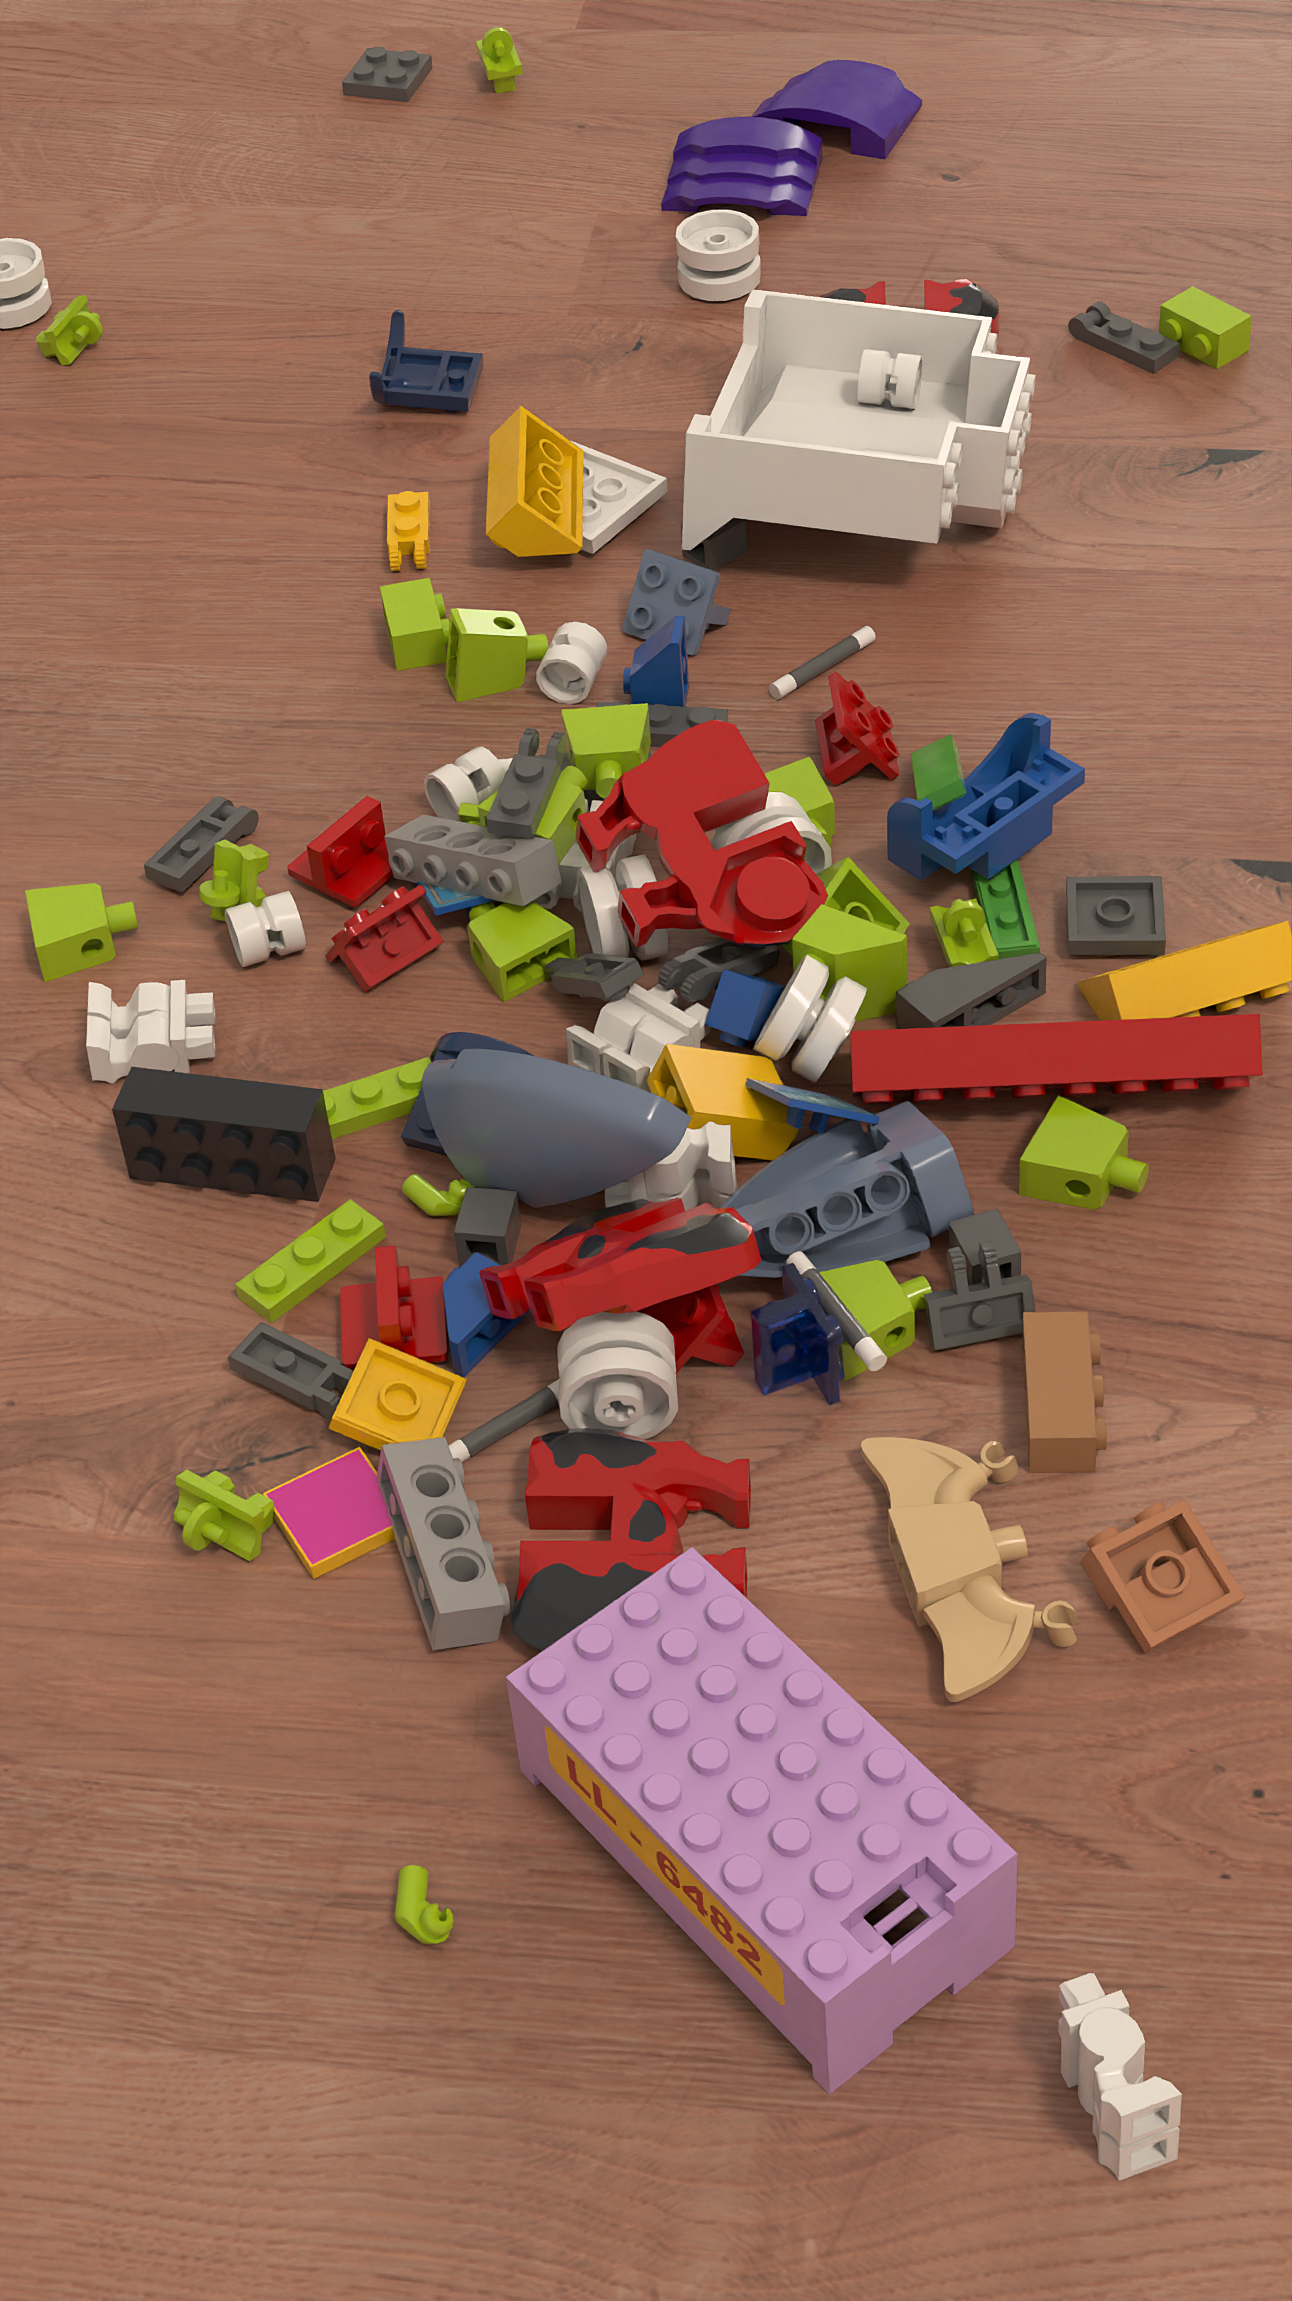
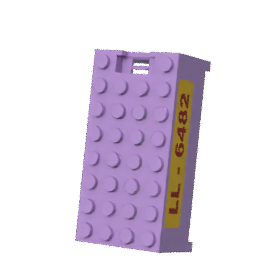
(765, 1812)

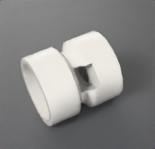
(875, 376)
(571, 662)
(469, 781)
(265, 928)

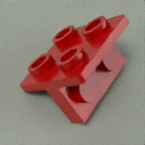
(854, 734)
(348, 857)
(385, 940)
(394, 1312)
(699, 1327)

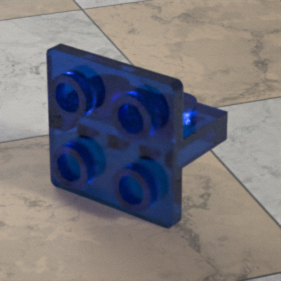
(797, 1340)

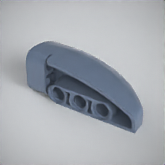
(545, 1125)
(855, 1194)

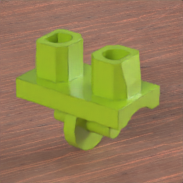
(499, 59)
(70, 332)
(234, 878)
(963, 933)
(219, 1516)

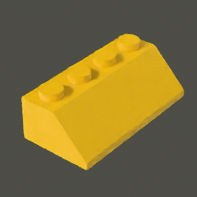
(534, 488)
(1196, 977)

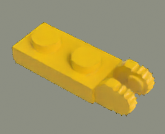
(408, 528)

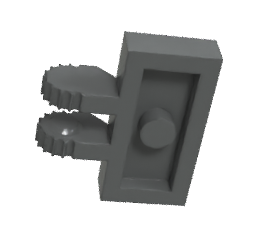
(977, 1310)

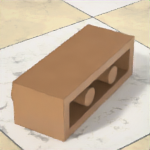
(1062, 1392)

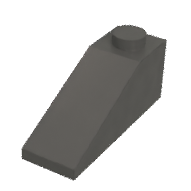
(971, 993)

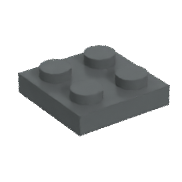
(387, 74)
(1115, 915)

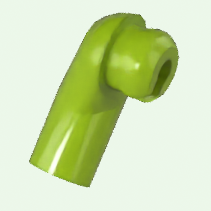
(435, 1201)
(415, 1913)

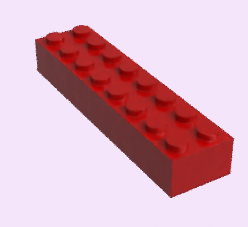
(1056, 1055)

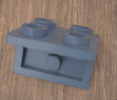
(670, 589)

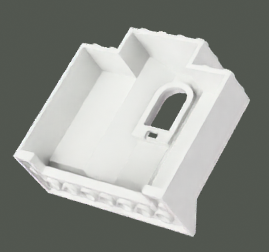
(804, 451)

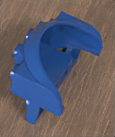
(1000, 815)

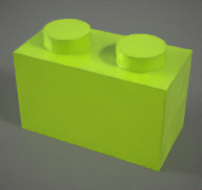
(1205, 327)
(415, 623)

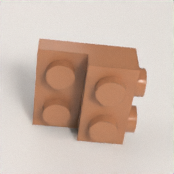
(1161, 1574)

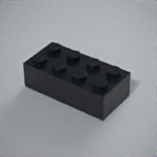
(225, 1133)

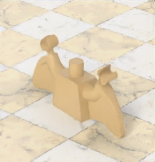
(955, 1561)

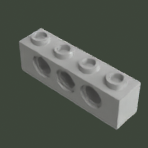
(473, 860)
(441, 1544)

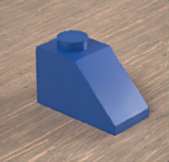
(660, 668)
(742, 1006)
(469, 1319)

